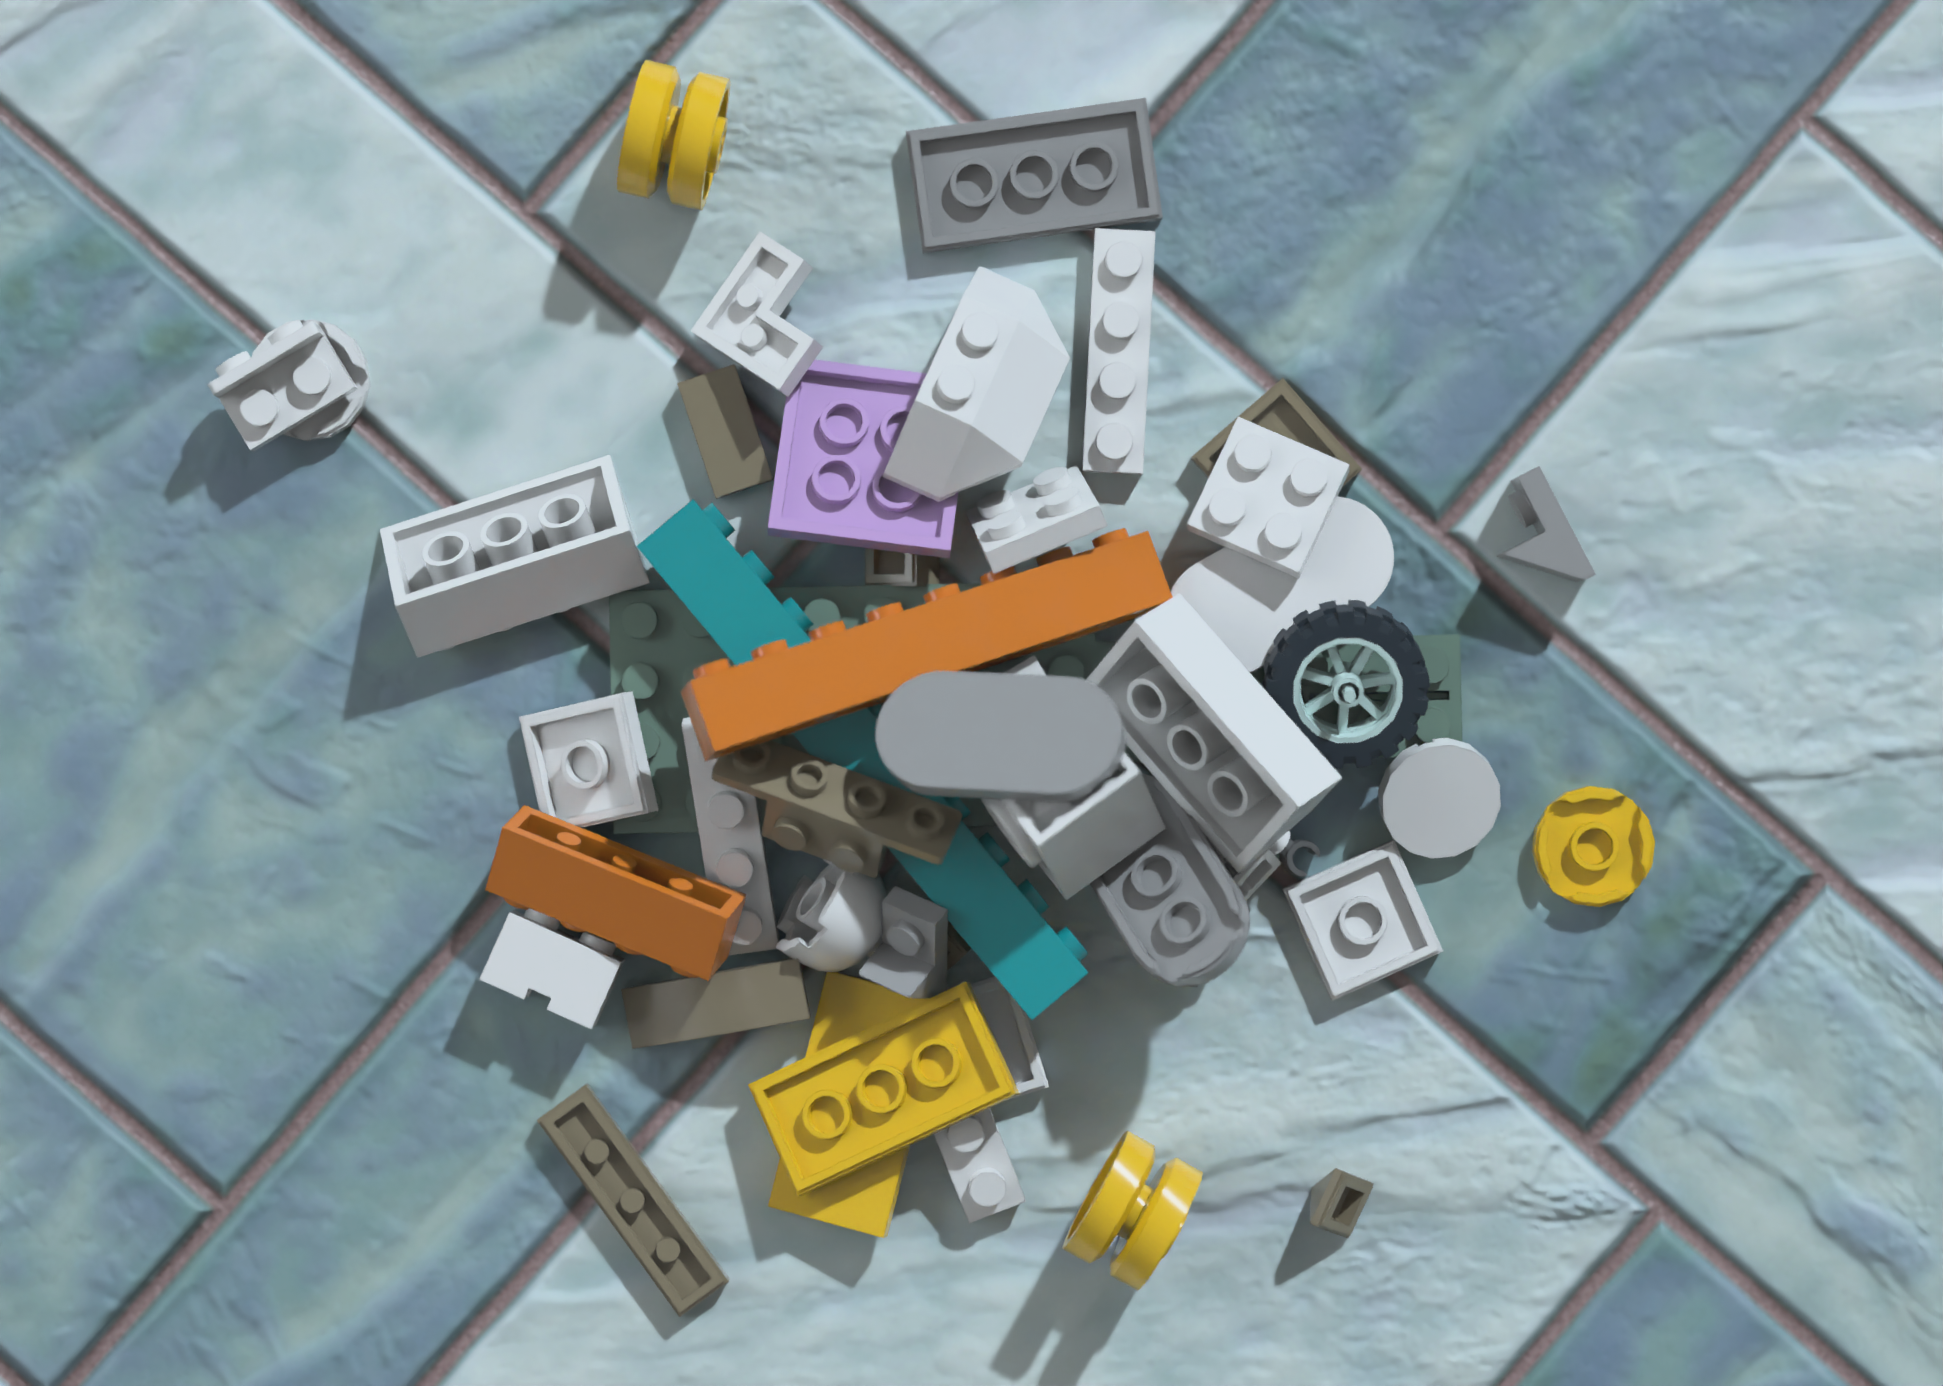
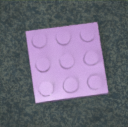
(833, 462)

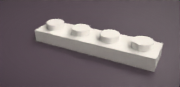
(1118, 351)
(733, 848)

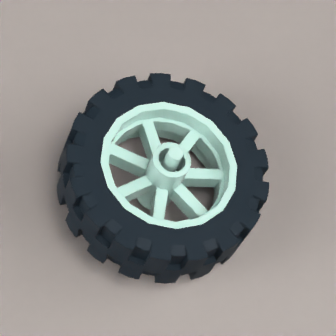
(1376, 632)

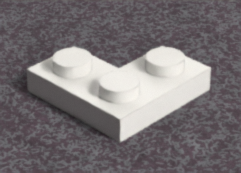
(746, 317)

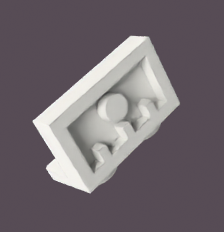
(281, 383)

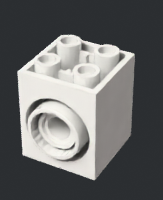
(1081, 836)

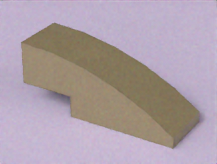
(725, 1004)

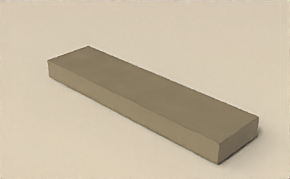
(633, 1200)

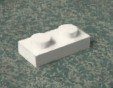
(980, 1166)

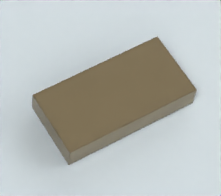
(725, 431)

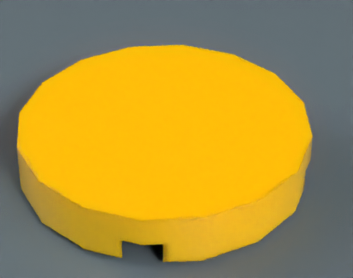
(1593, 846)

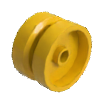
(683, 136)
(1128, 1208)

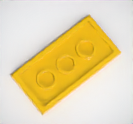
(883, 1089)
(868, 1195)

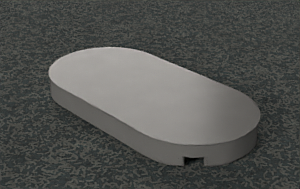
(1000, 735)
(1176, 900)

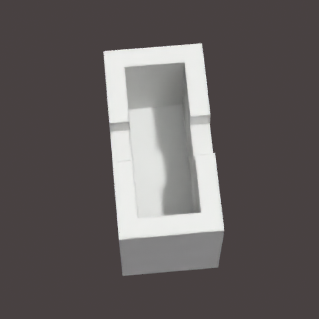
(544, 959)

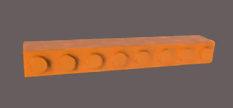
(951, 632)

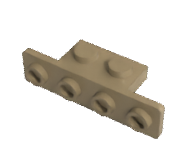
(837, 810)

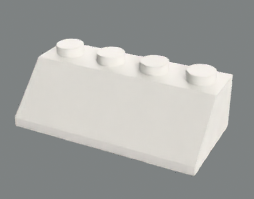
(512, 556)
(1212, 732)

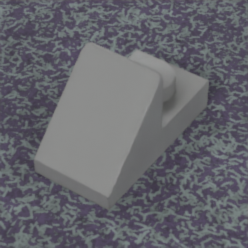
(1556, 545)
(912, 947)

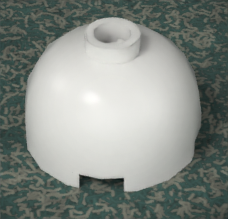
(833, 919)

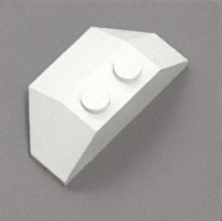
(981, 391)

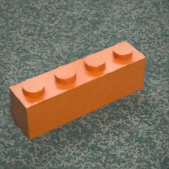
(615, 893)

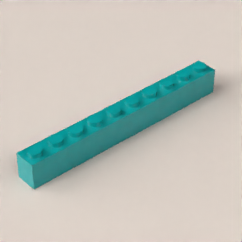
(982, 901)

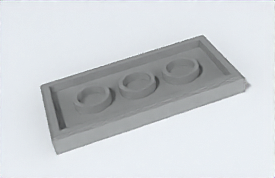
(1034, 175)

